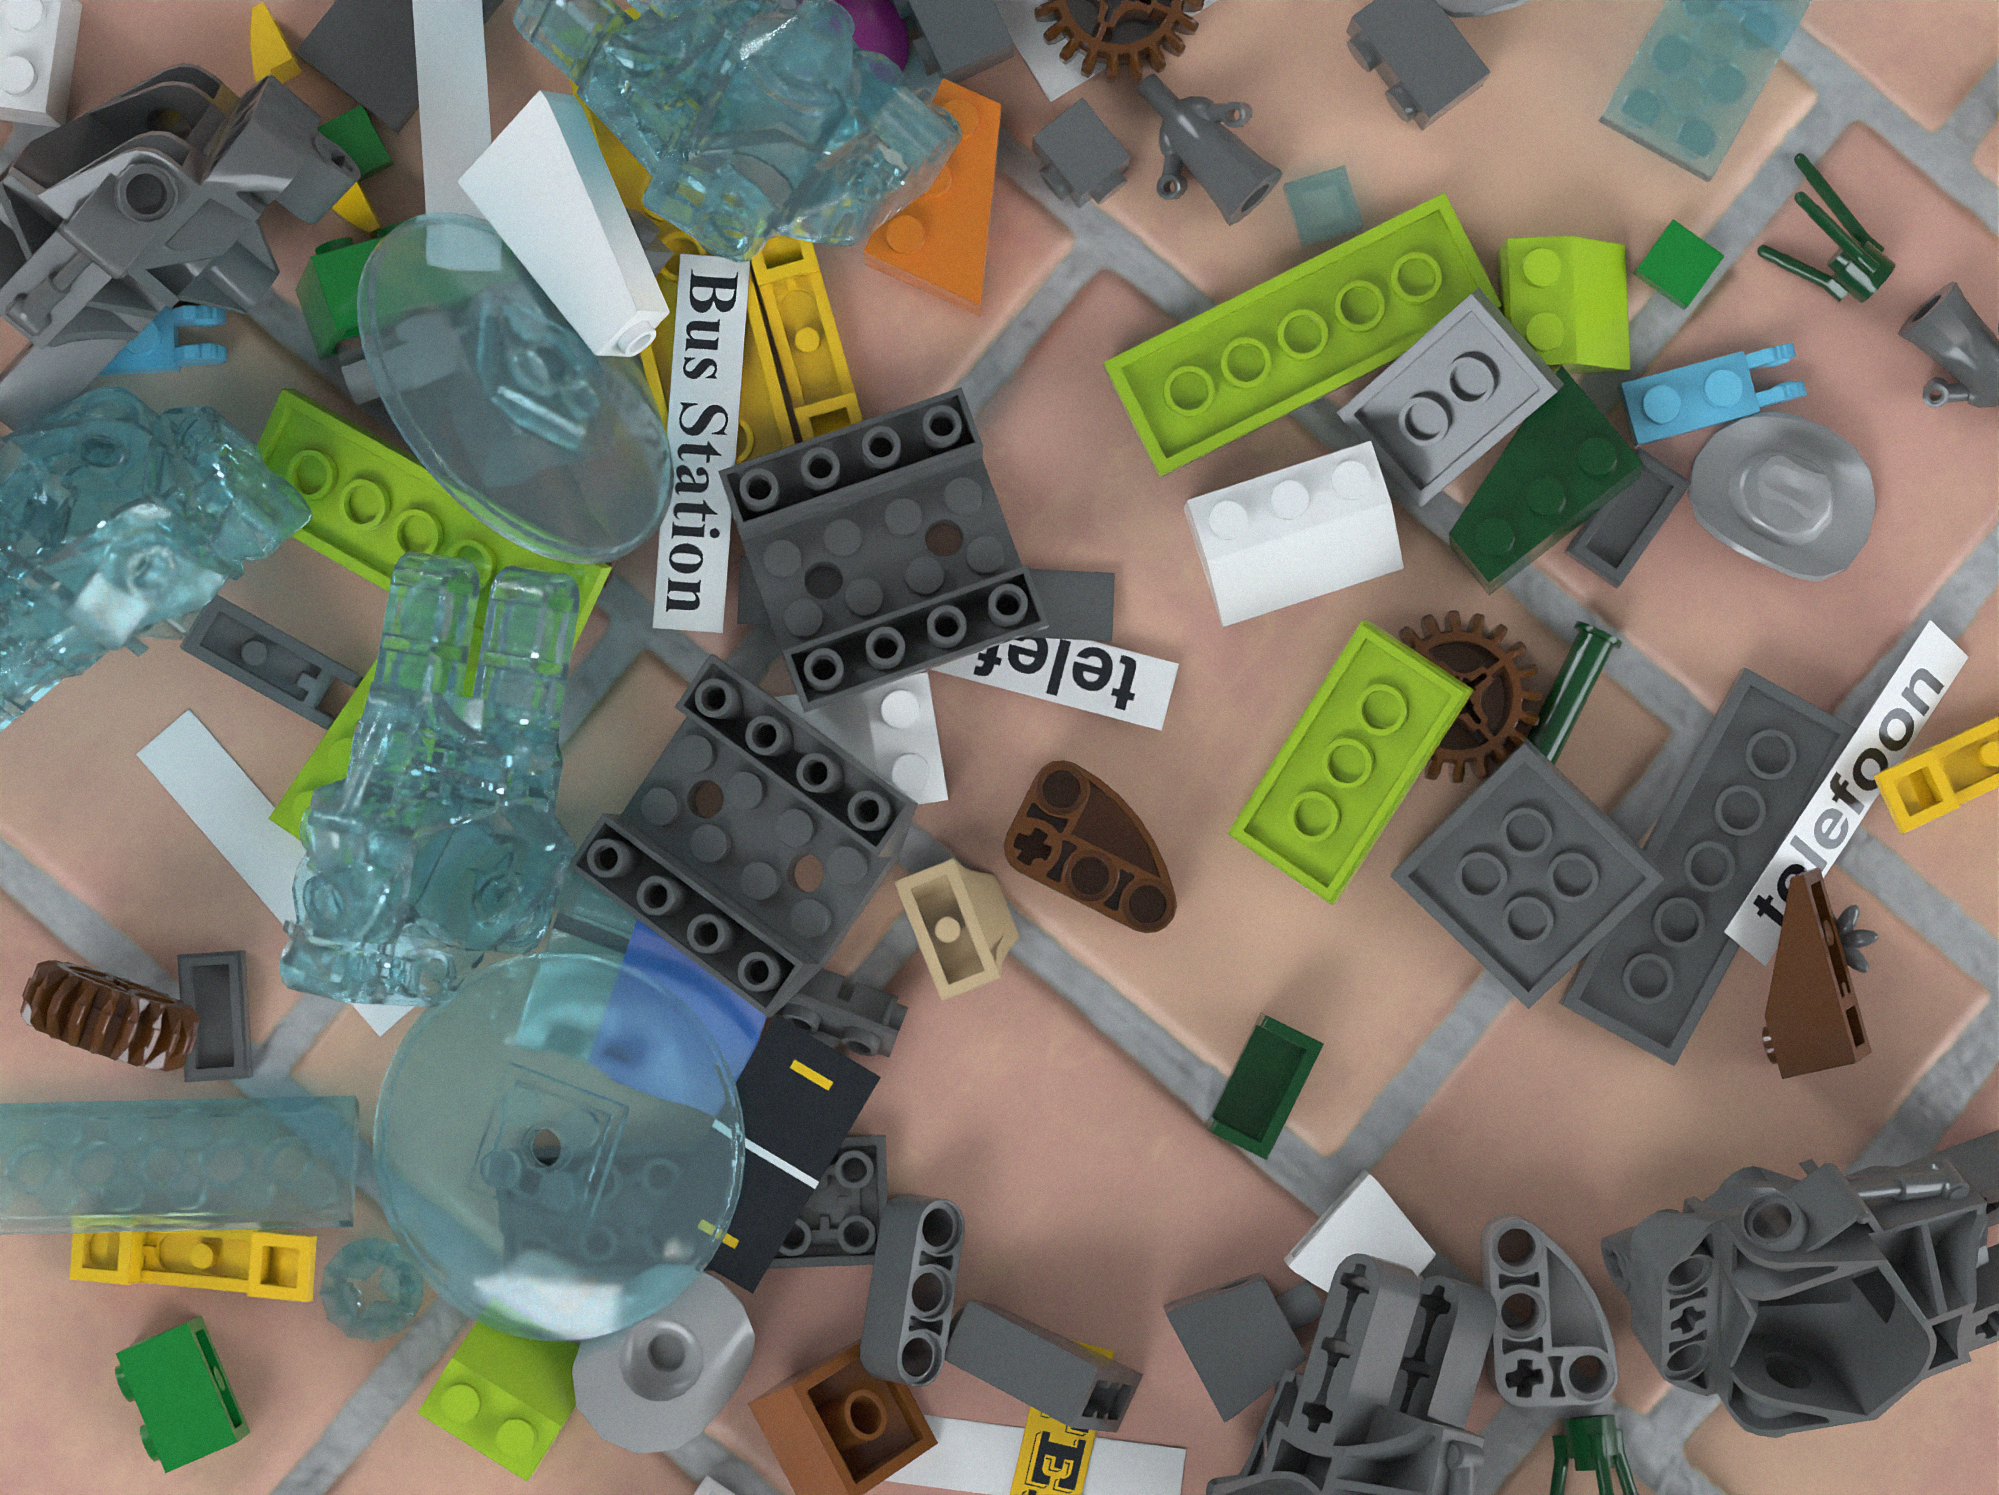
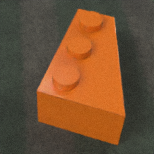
(944, 233)

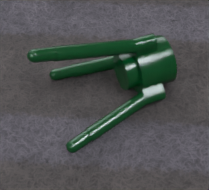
(1858, 262)
(1593, 1446)

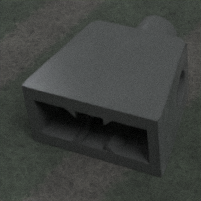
(1243, 1337)

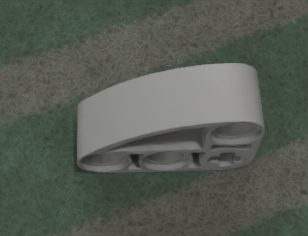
(1561, 1327)

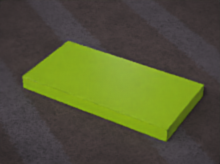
(1350, 761)

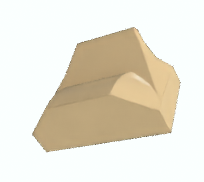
(958, 925)

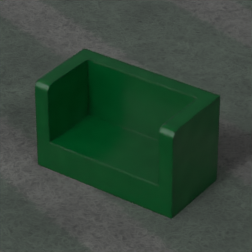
(1263, 1086)

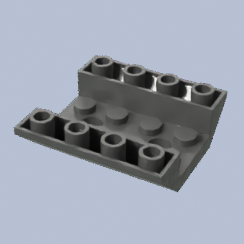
(865, 509)
(728, 881)

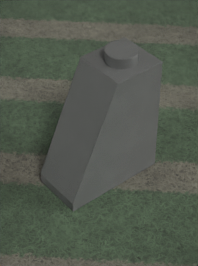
(1041, 1367)

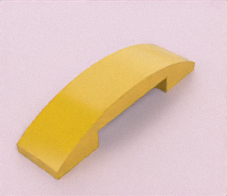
(274, 55)
(806, 336)
(1942, 776)
(242, 1260)

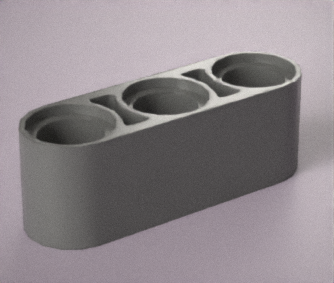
(908, 1318)

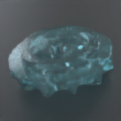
(398, 1280)

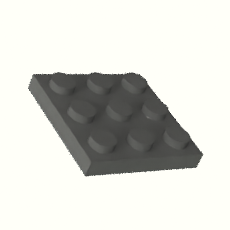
(1528, 874)

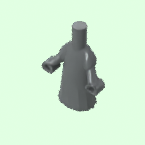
(1216, 156)
(1959, 342)

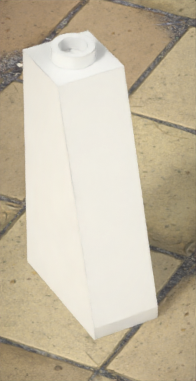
(567, 224)

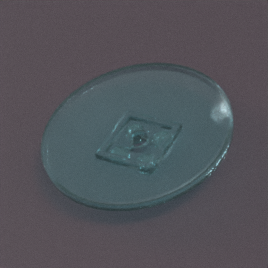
(509, 396)
(641, 1128)

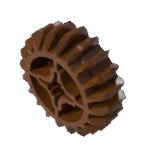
(1097, 46)
(1474, 719)
(109, 1015)

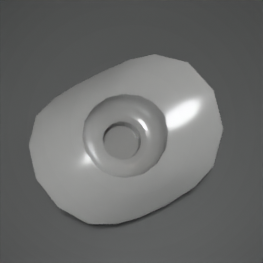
(1784, 494)
(668, 1373)

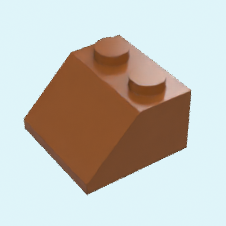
(841, 1426)

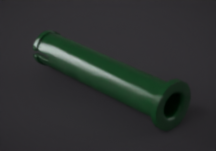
(1571, 689)

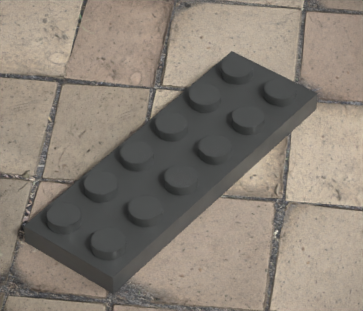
(1714, 842)

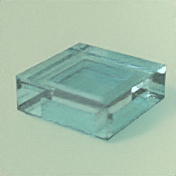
(1323, 206)

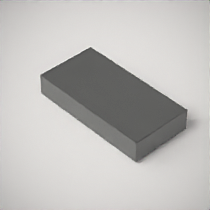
(1625, 526)
(219, 994)

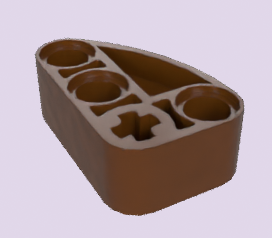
(1094, 827)

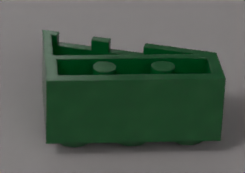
(1543, 486)

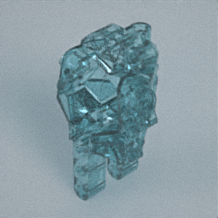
(750, 115)
(123, 531)
(447, 799)

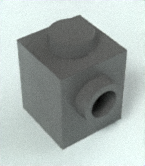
(1081, 156)

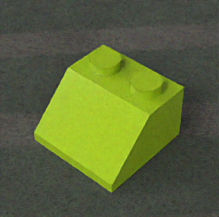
(1568, 300)
(505, 1396)

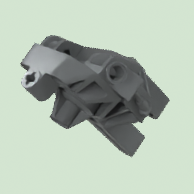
(148, 210)
(1820, 1289)
(1379, 1392)

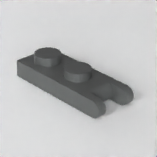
(265, 659)

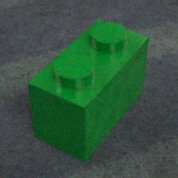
(180, 1395)

